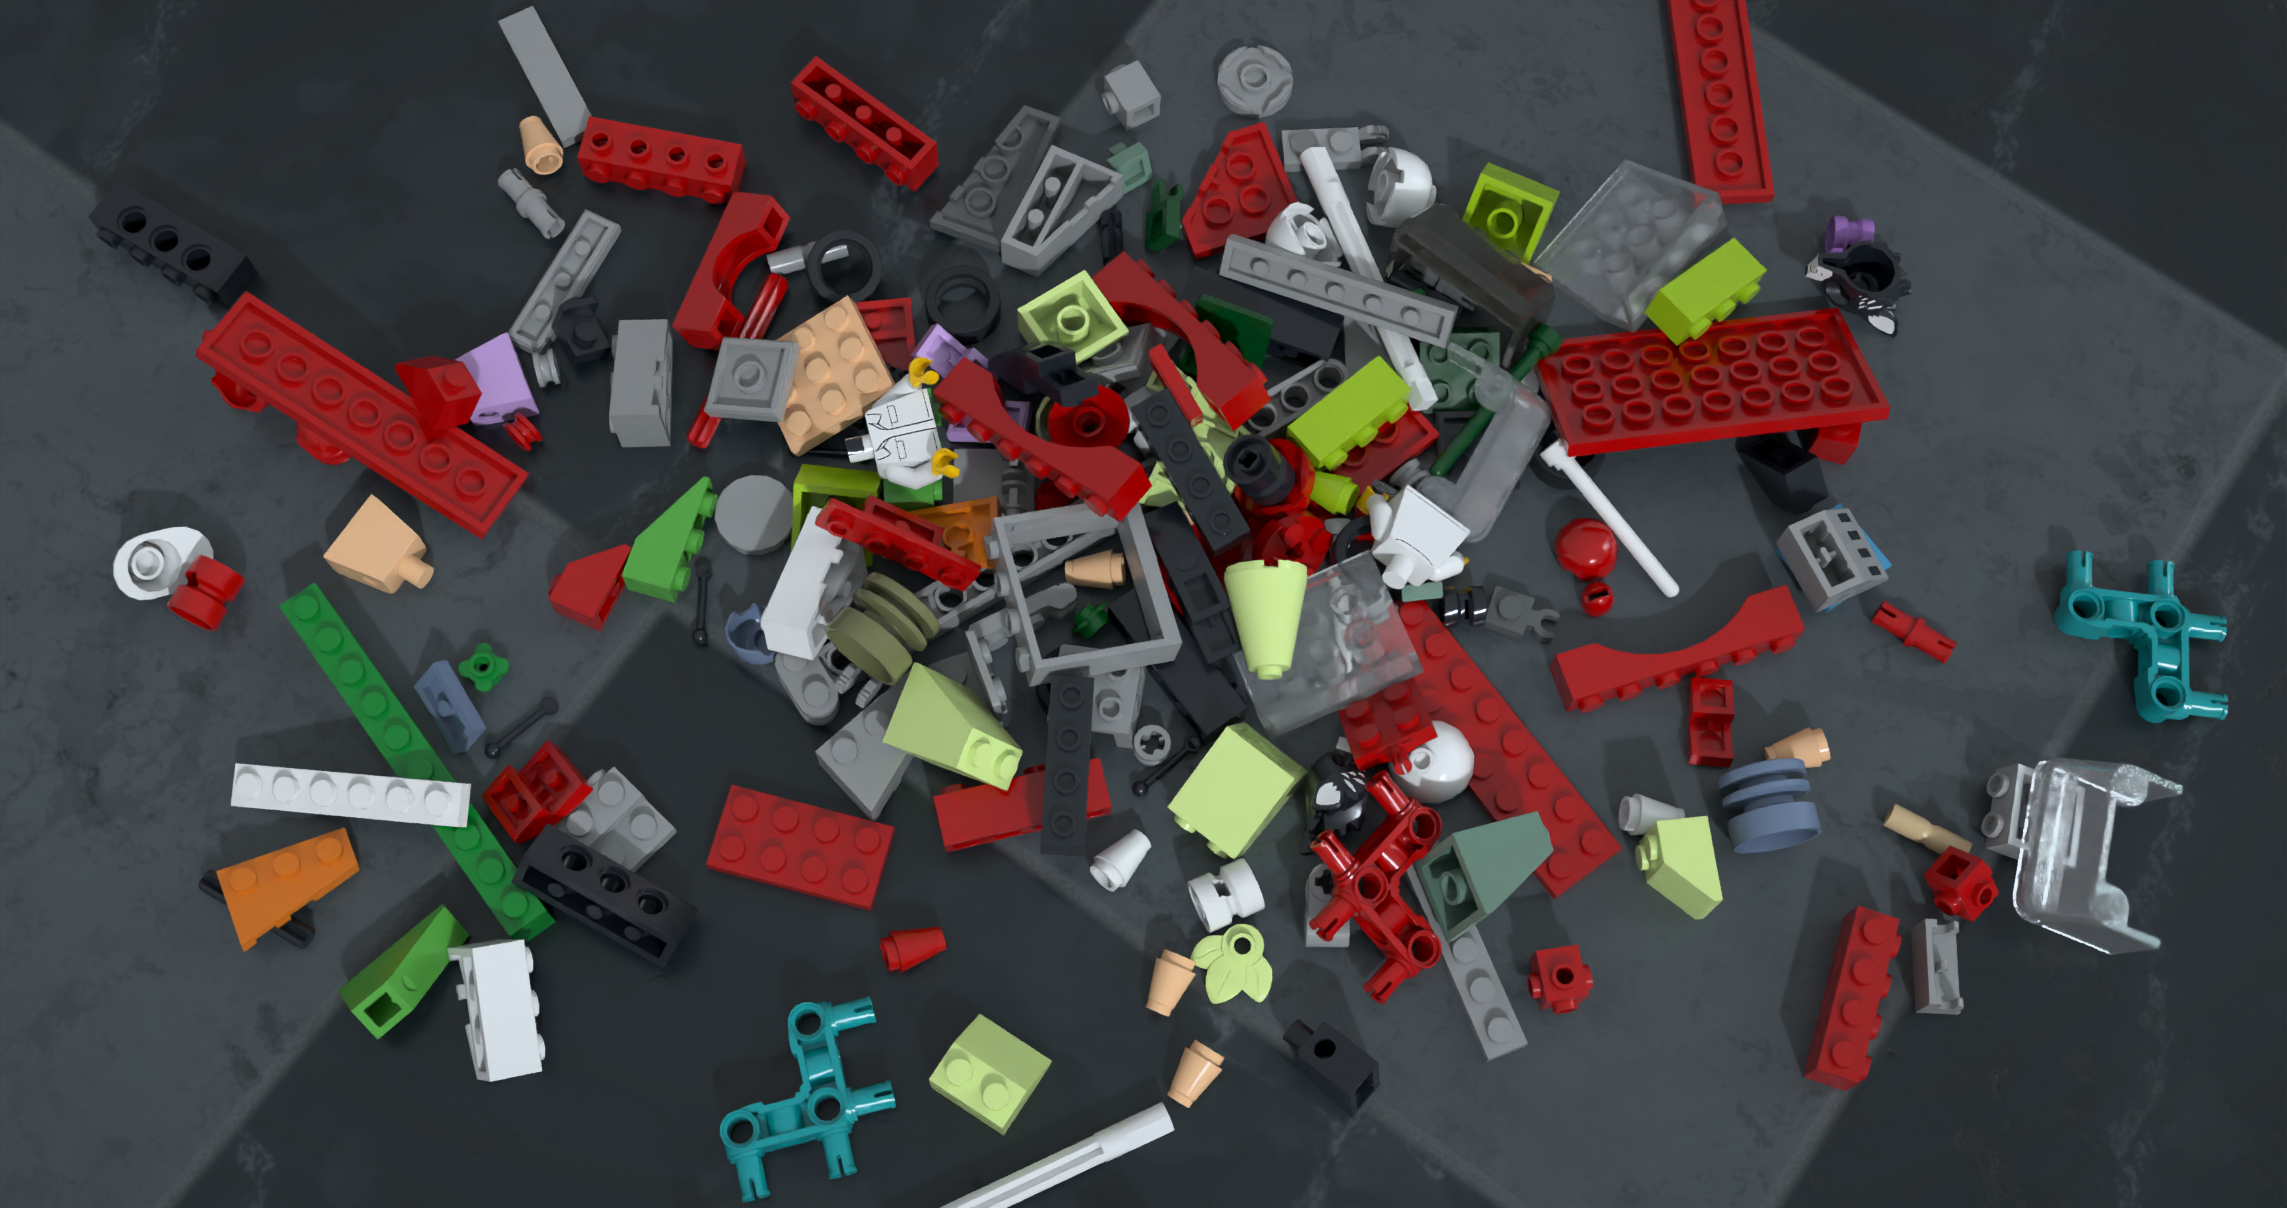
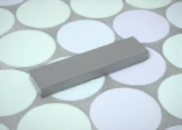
(547, 75)
(563, 280)

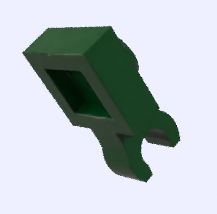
(1164, 220)

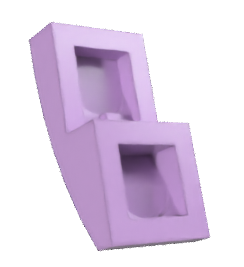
(946, 352)

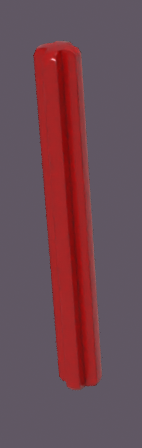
(753, 327)

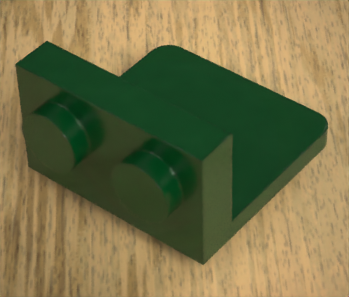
(1242, 327)

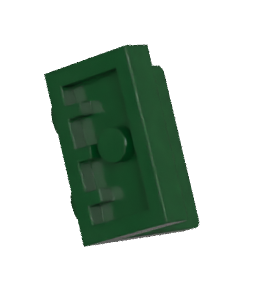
(1452, 383)

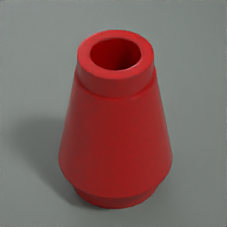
(910, 947)

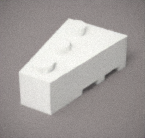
(812, 590)
(500, 1008)

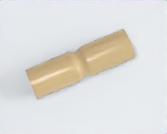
(1922, 831)

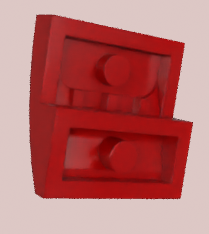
(538, 794)

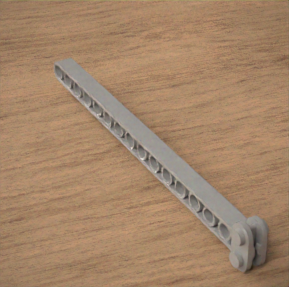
(813, 681)

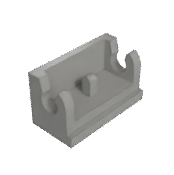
(1936, 968)

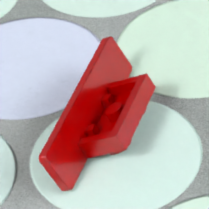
(900, 537)

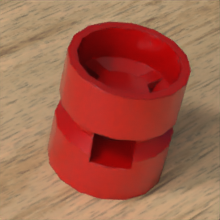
(206, 592)

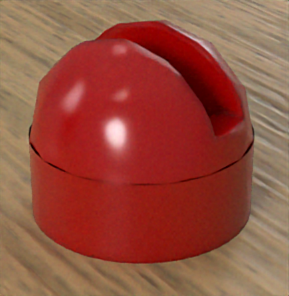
(1599, 606)

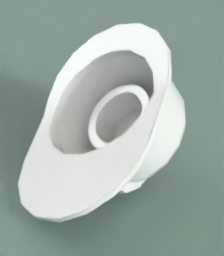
(157, 561)

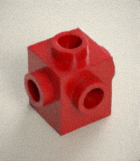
(1961, 884)
(1562, 965)

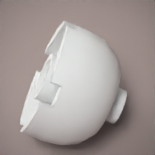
(1400, 187)
(1304, 235)
(1438, 767)

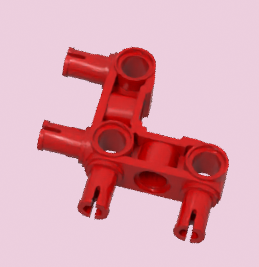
(1380, 907)

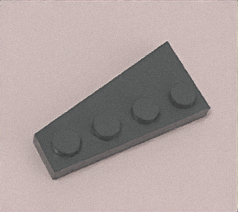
(995, 189)

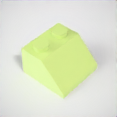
(1072, 316)
(1682, 864)
(989, 1073)

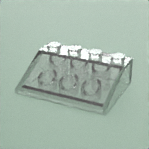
(1632, 242)
(1343, 649)

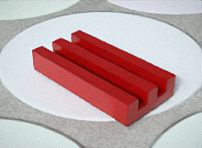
(1173, 381)

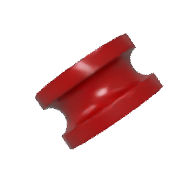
(522, 432)

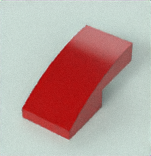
(1710, 722)

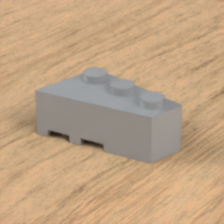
(1058, 209)
(642, 383)
(861, 761)

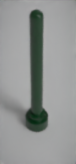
(1542, 343)

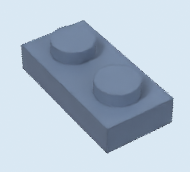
(450, 707)

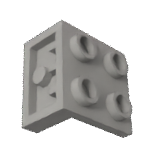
(975, 671)
(1115, 699)

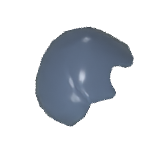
(747, 637)

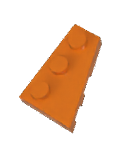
(964, 526)
(277, 884)

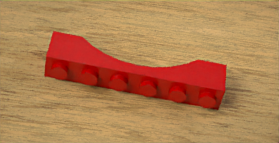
(1222, 378)
(1099, 475)
(1599, 673)

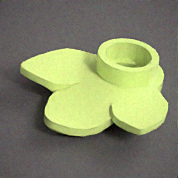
(1231, 970)

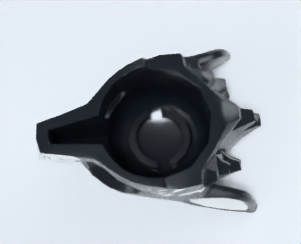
(1863, 282)
(1334, 795)

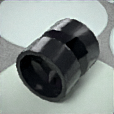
(1259, 469)

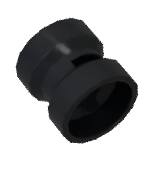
(1463, 606)

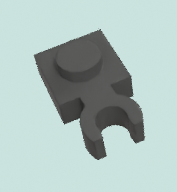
(1513, 614)

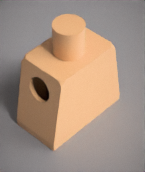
(379, 550)

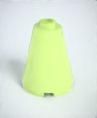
(1267, 612)

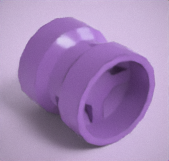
(1843, 234)

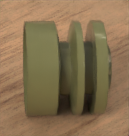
(887, 623)

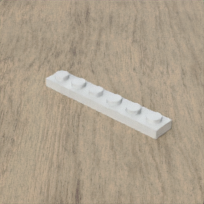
(351, 795)

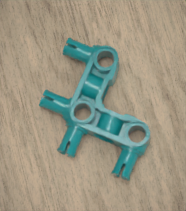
(2161, 650)
(796, 1118)

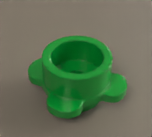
(1090, 619)
(485, 679)

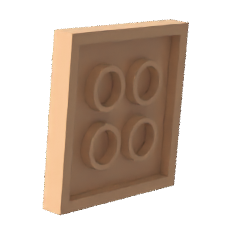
(834, 376)

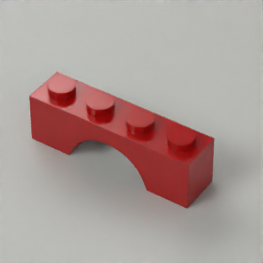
(747, 230)

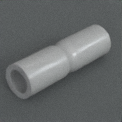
(796, 258)

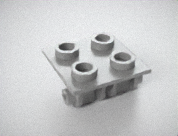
(991, 474)

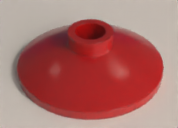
(1105, 410)

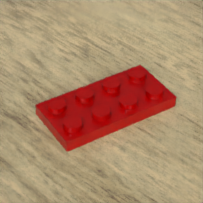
(801, 847)

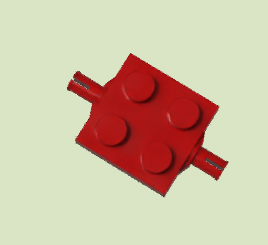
(1387, 726)

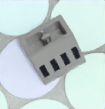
(1830, 557)

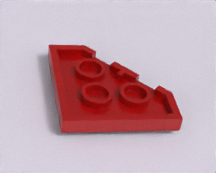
(1238, 194)

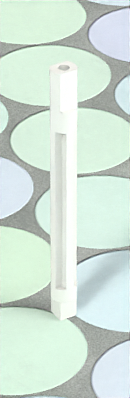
(1358, 255)
(1071, 1161)

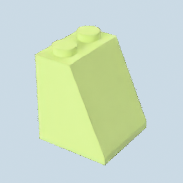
(952, 729)
(1236, 790)

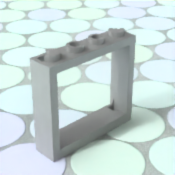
(1145, 574)

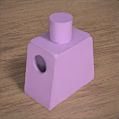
(501, 381)

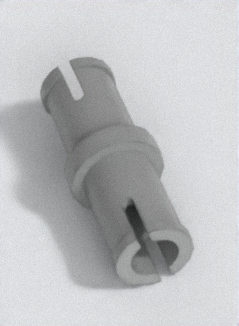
(531, 203)

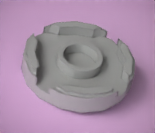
(1254, 81)
(755, 514)

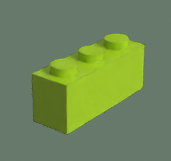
(1706, 292)
(1350, 415)

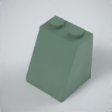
(1480, 869)

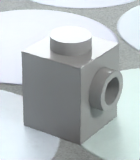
(1130, 95)

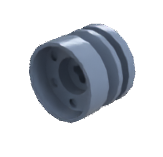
(1770, 814)

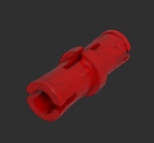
(1913, 632)

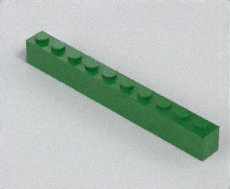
(412, 757)

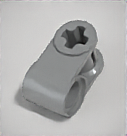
(1314, 902)

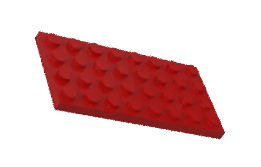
(1726, 384)

